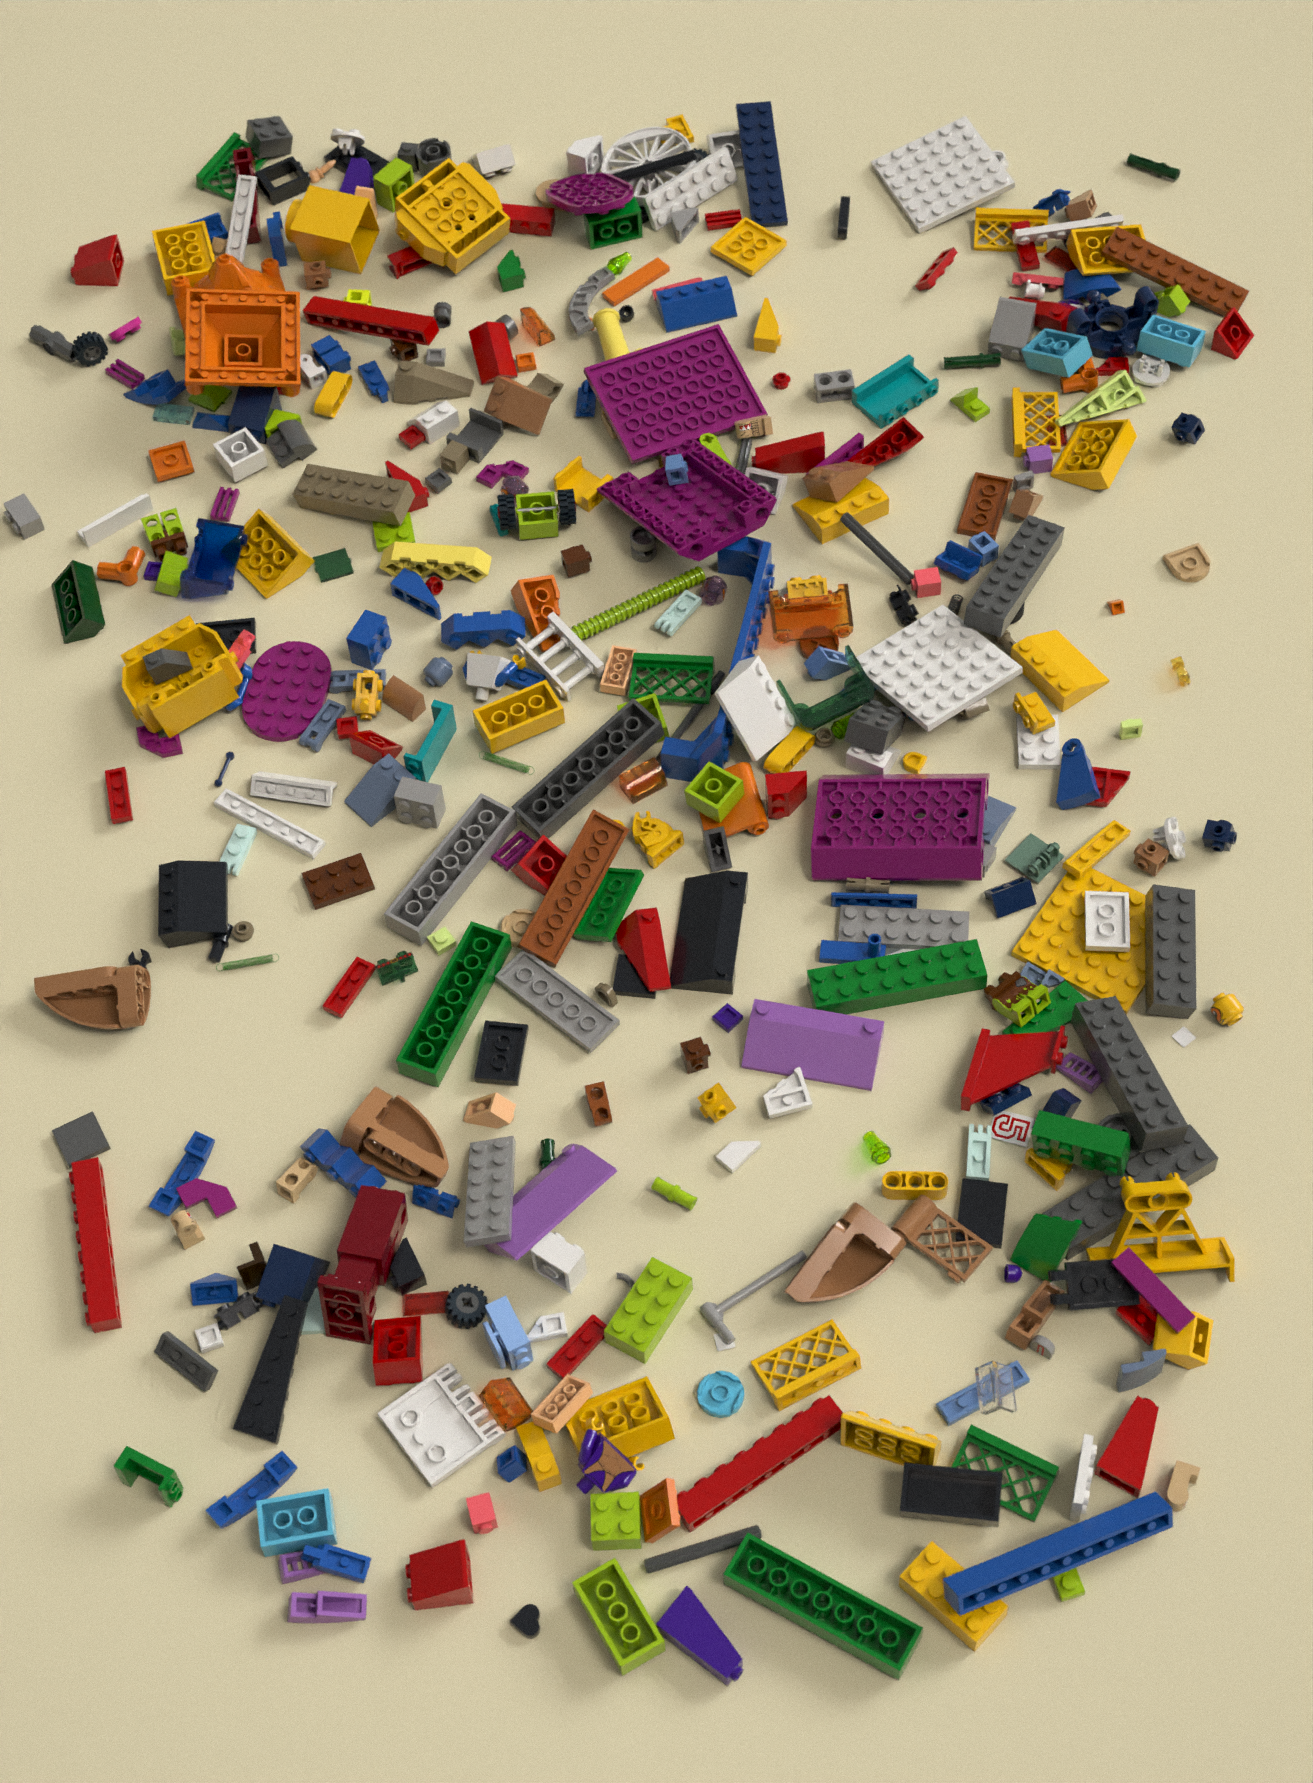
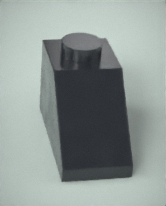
(406, 1270)

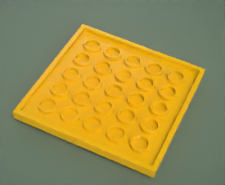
(1058, 941)

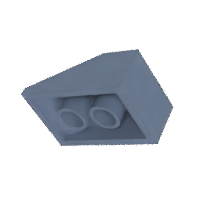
(375, 792)
(995, 819)

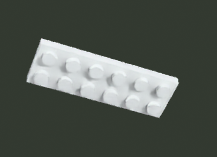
(690, 187)

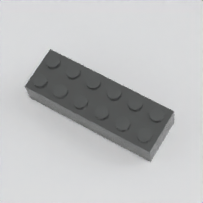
(1170, 951)

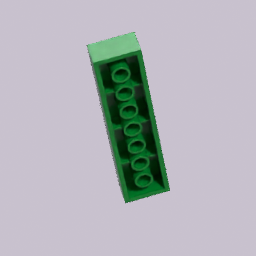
(898, 978)
(454, 1004)
(823, 1606)

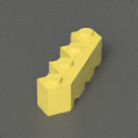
(442, 559)

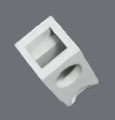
(311, 374)

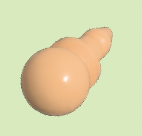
(317, 174)

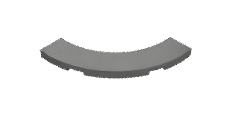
(582, 298)

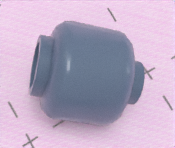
(438, 671)

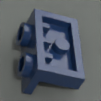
(1005, 1099)

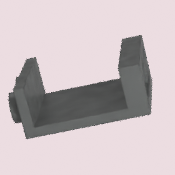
(479, 434)

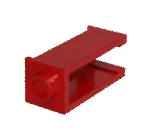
(406, 261)

